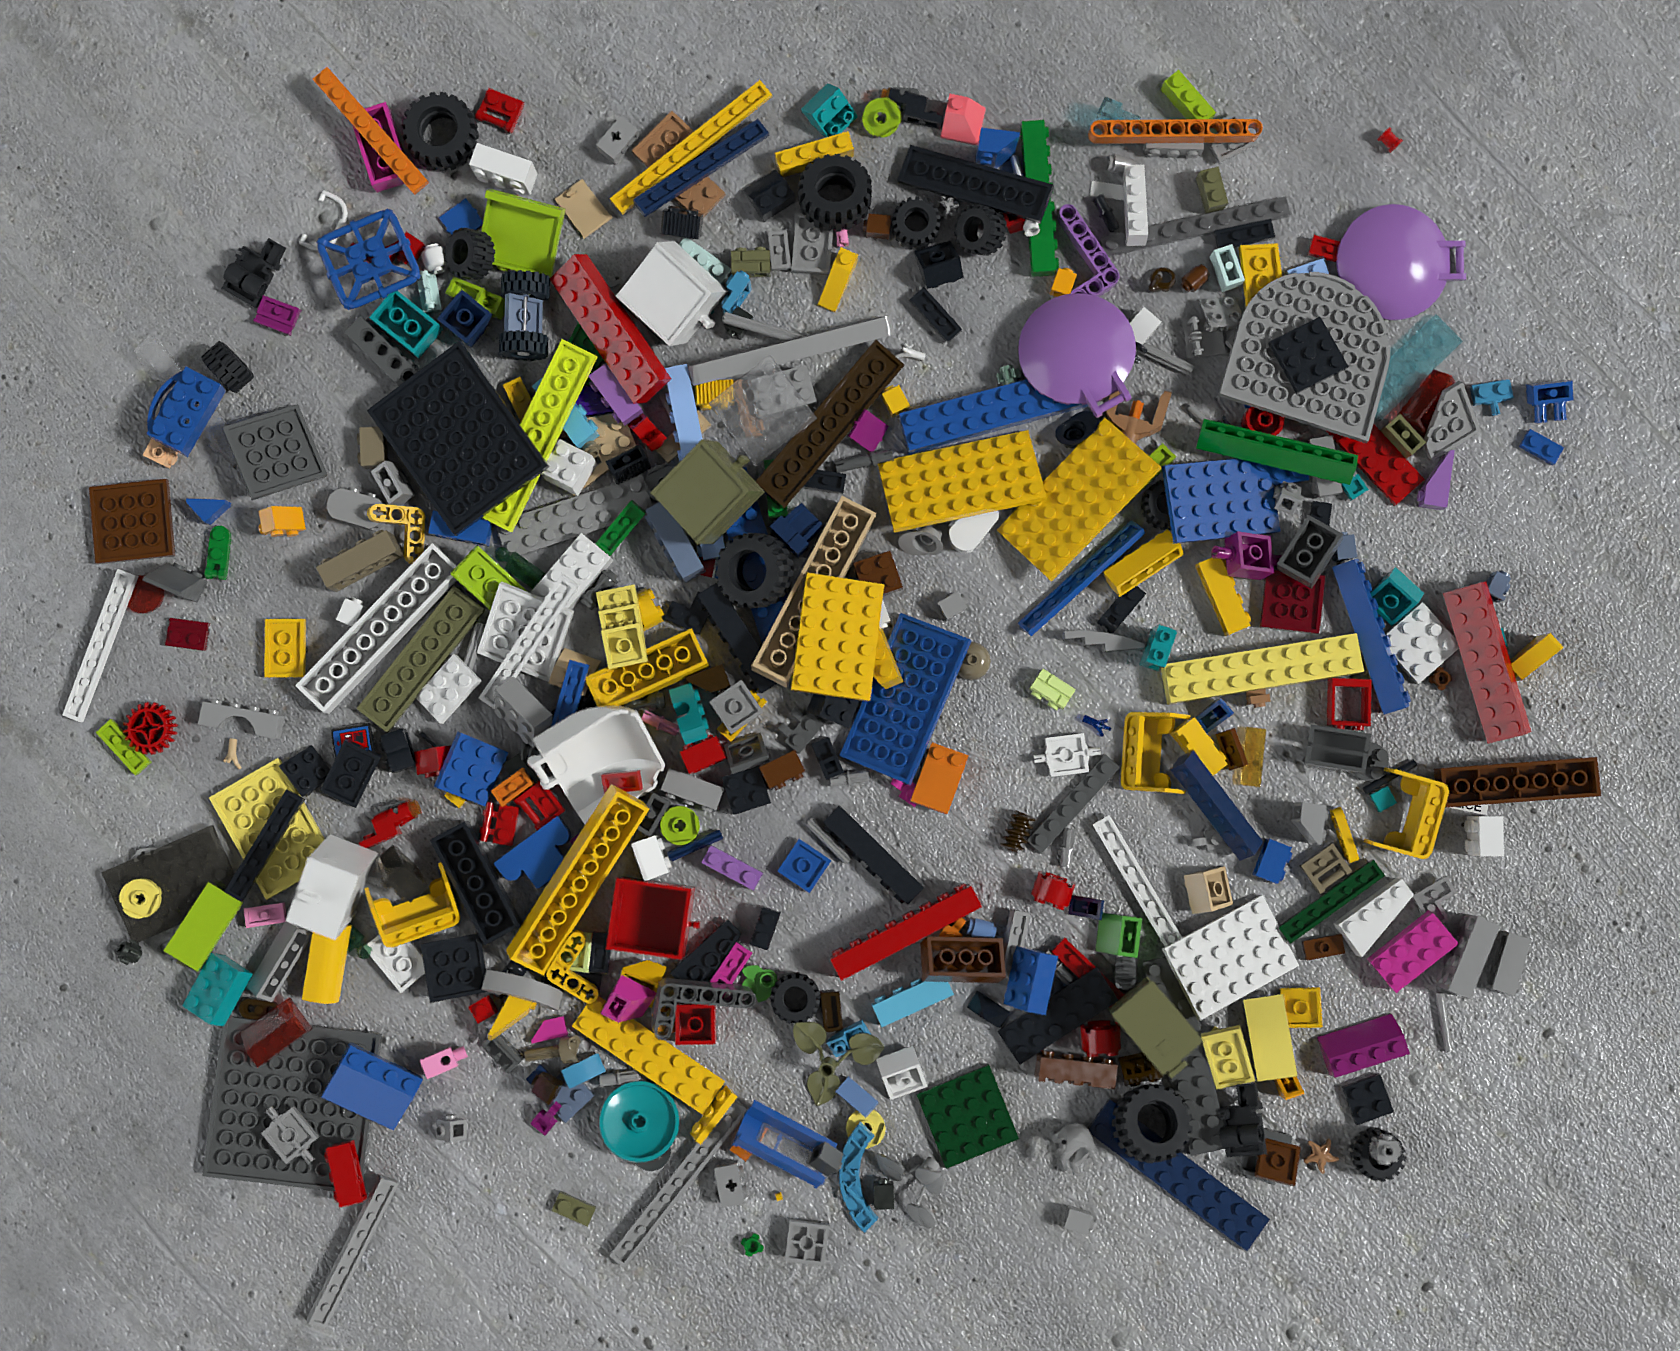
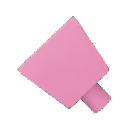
(433, 1063)

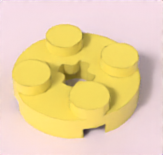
(146, 908)
(875, 1122)

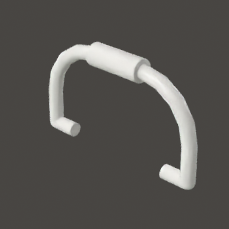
(342, 222)

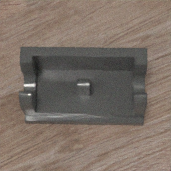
(503, 1052)

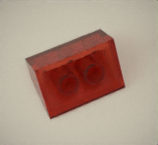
(1422, 404)
(274, 1032)

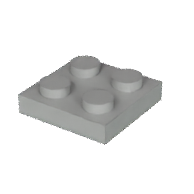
(736, 707)

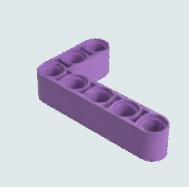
(1088, 255)

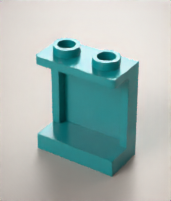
(1158, 647)

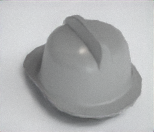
(922, 542)

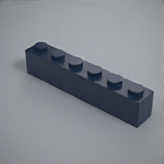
(1216, 805)

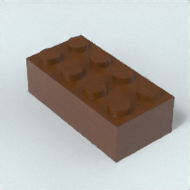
(962, 959)

